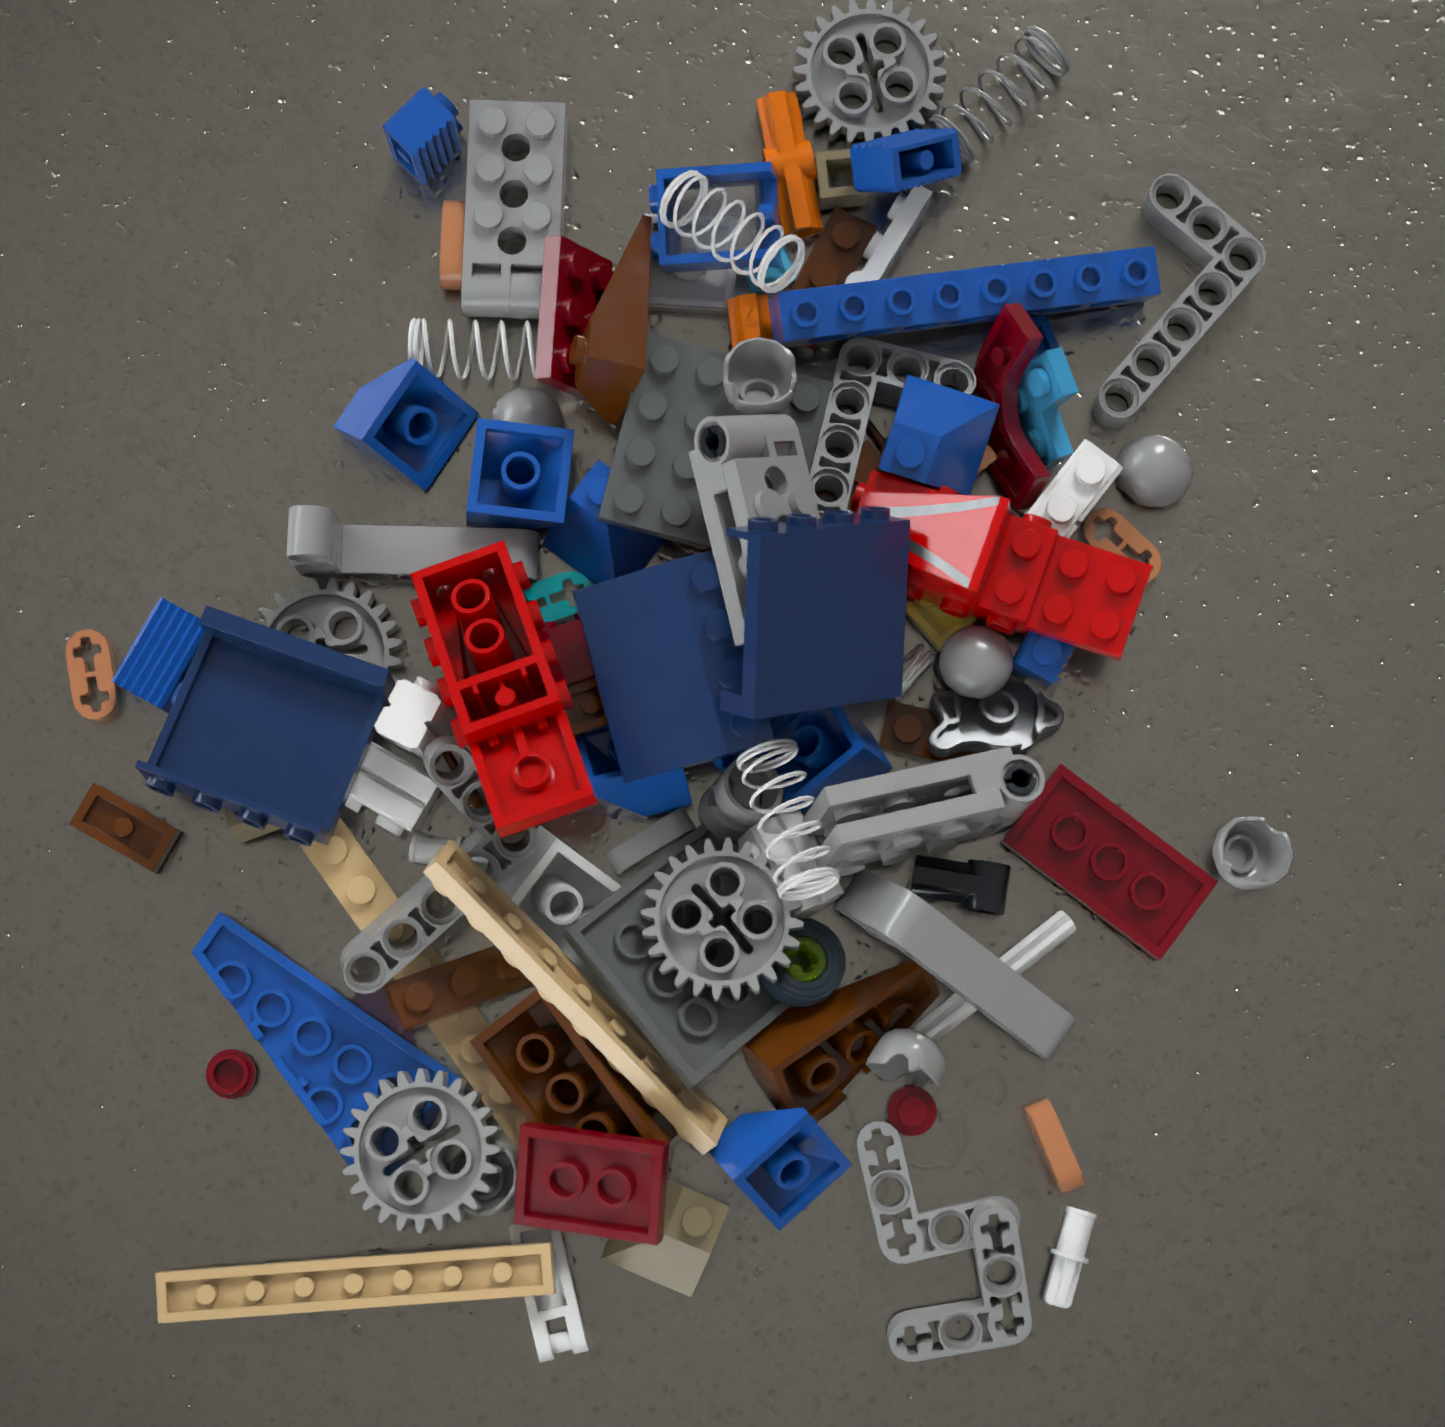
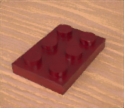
(569, 295)
(591, 1183)

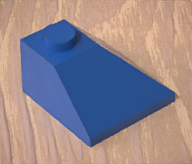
(407, 422)
(938, 435)
(519, 475)
(595, 547)
(831, 750)
(645, 796)
(779, 1161)

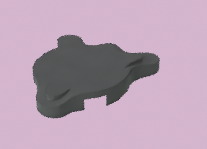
(1004, 719)

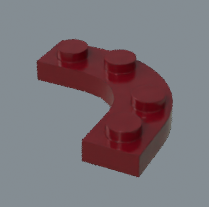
(998, 374)

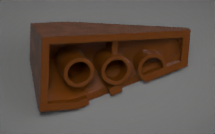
(614, 344)
(819, 1049)

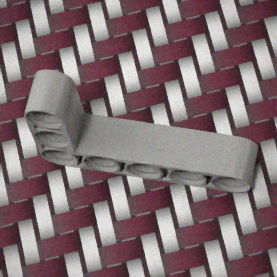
(1188, 309)
(859, 391)
(326, 548)
(412, 906)
(955, 960)

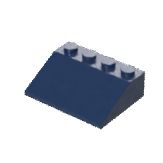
(660, 666)

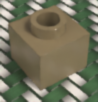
(833, 166)

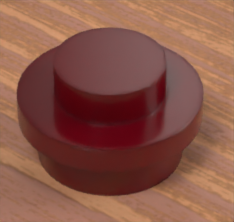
(231, 1074)
(911, 1111)

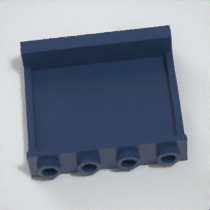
(822, 611)
(268, 728)

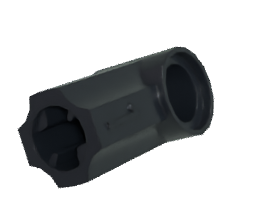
(972, 884)

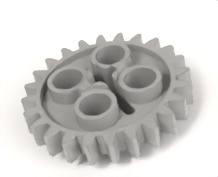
(829, 82)
(323, 608)
(687, 947)
(442, 1189)

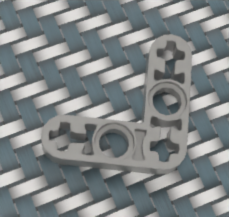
(921, 1223)
(981, 1311)

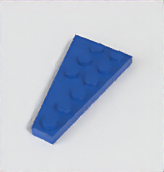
(312, 1032)

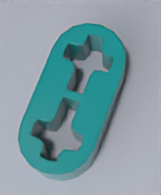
(553, 587)

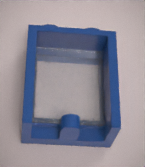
(750, 182)

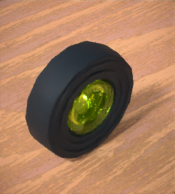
(820, 978)

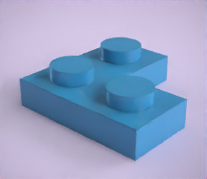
(1041, 391)

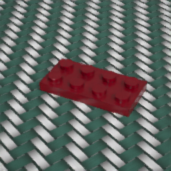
(1109, 862)

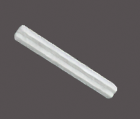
(1019, 958)

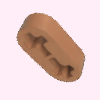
(452, 245)
(1124, 534)
(82, 678)
(1054, 1146)

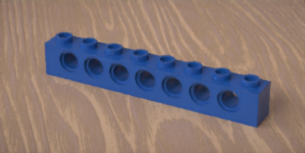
(963, 296)

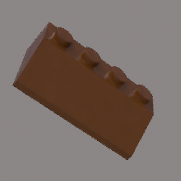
(562, 1076)

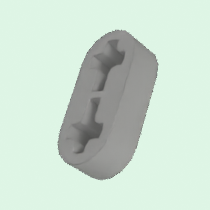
(650, 841)

